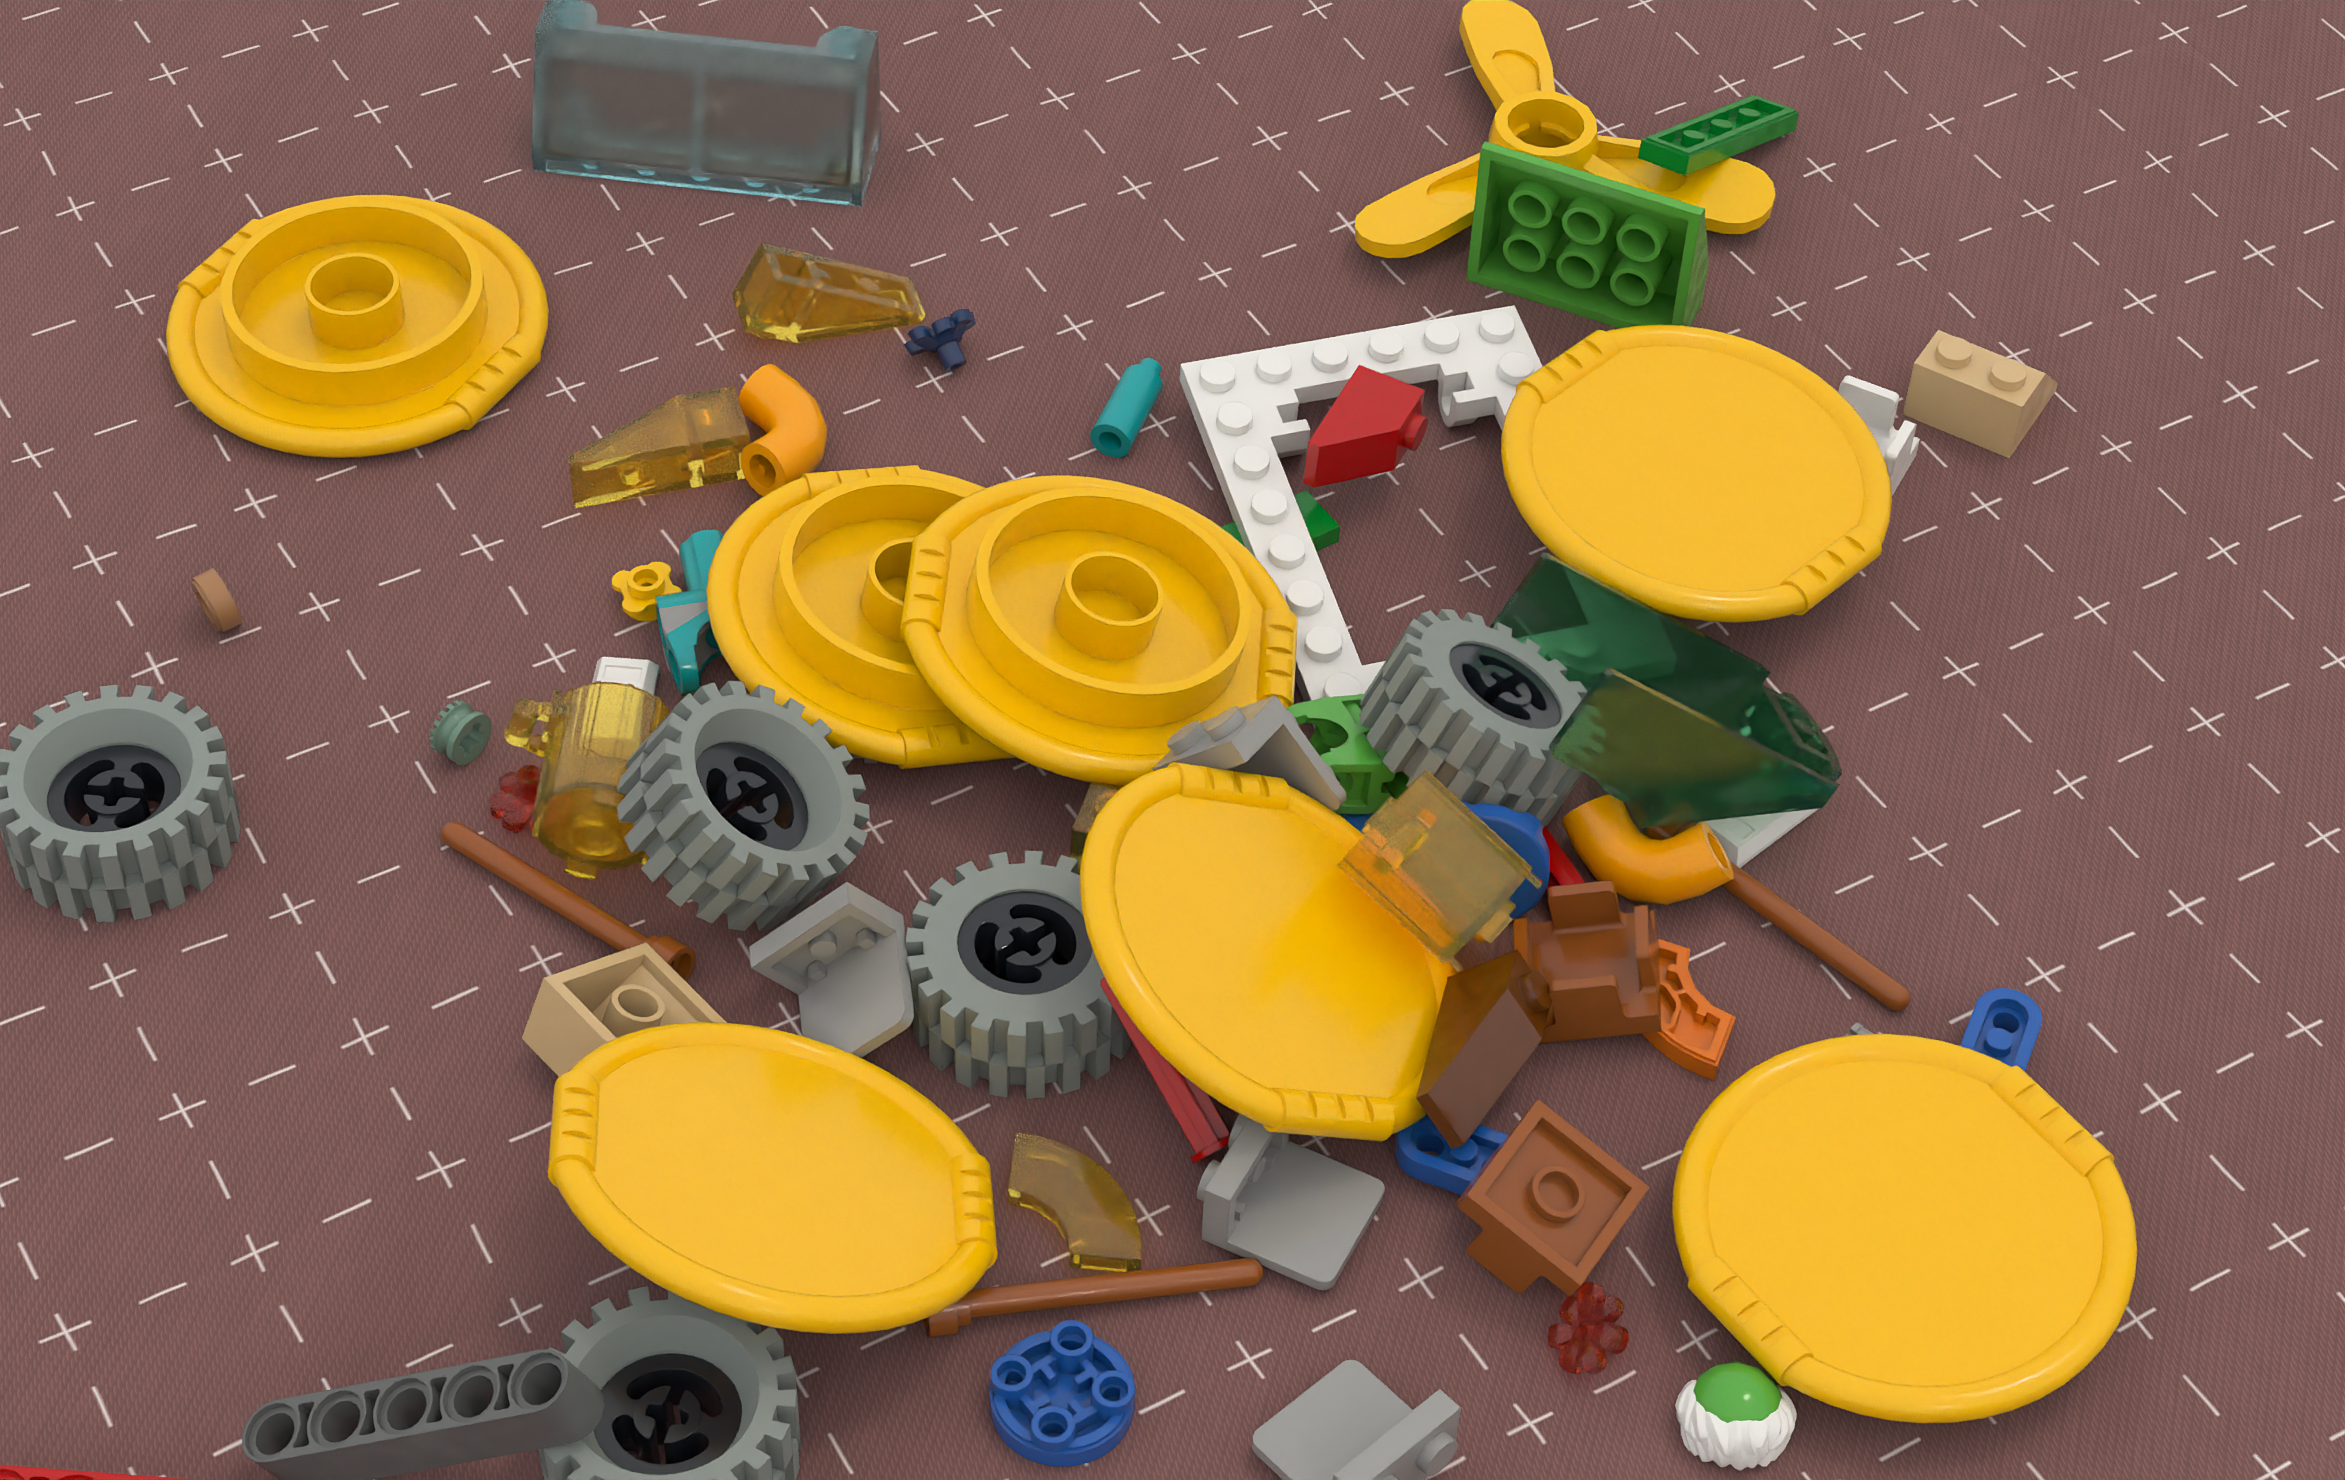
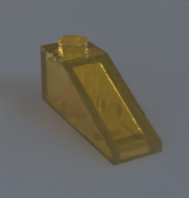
(818, 298)
(668, 449)

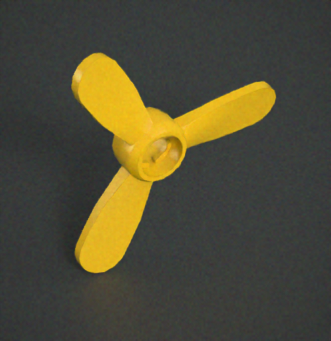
(1537, 121)

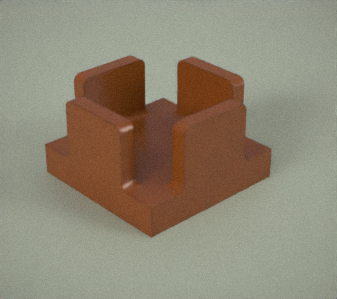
(1595, 963)
(1547, 1203)

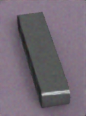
(426, 1419)

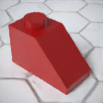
(1365, 429)

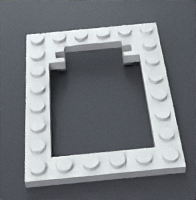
(1249, 417)

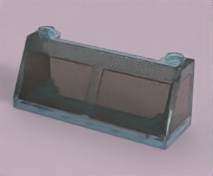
(705, 108)

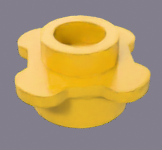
(640, 588)

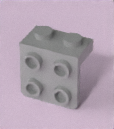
(1259, 741)
(846, 967)
(1286, 1205)
(1358, 1431)

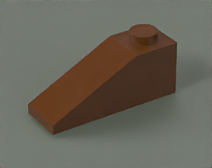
(1480, 1041)

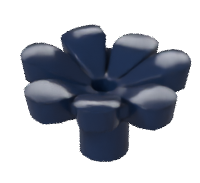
(943, 338)

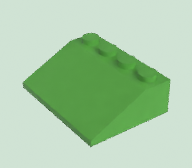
(1585, 242)

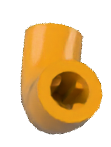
(793, 429)
(1644, 866)

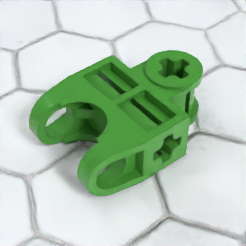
(1344, 747)

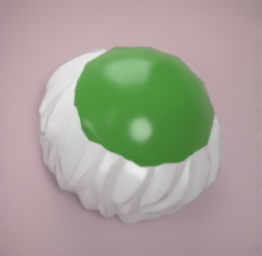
(1735, 1416)

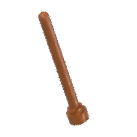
(562, 899)
(1805, 931)
(1093, 1290)

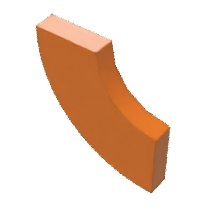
(1692, 1028)

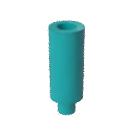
(1127, 408)

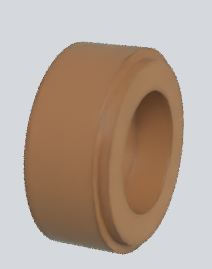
(216, 601)

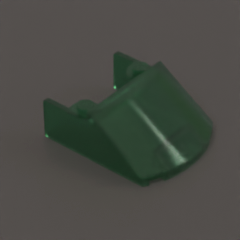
(1667, 710)

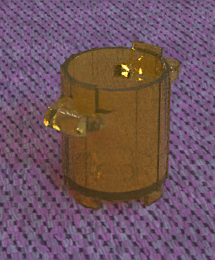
(584, 754)
(1437, 869)

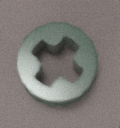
(460, 733)

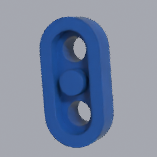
(2002, 1011)
(1452, 1167)

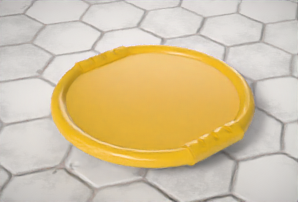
(357, 326)
(1696, 472)
(814, 606)
(1091, 622)
(1258, 954)
(772, 1177)
(1904, 1228)

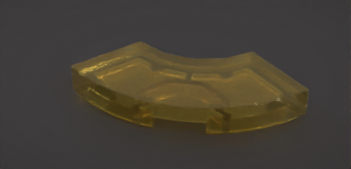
(1080, 1202)

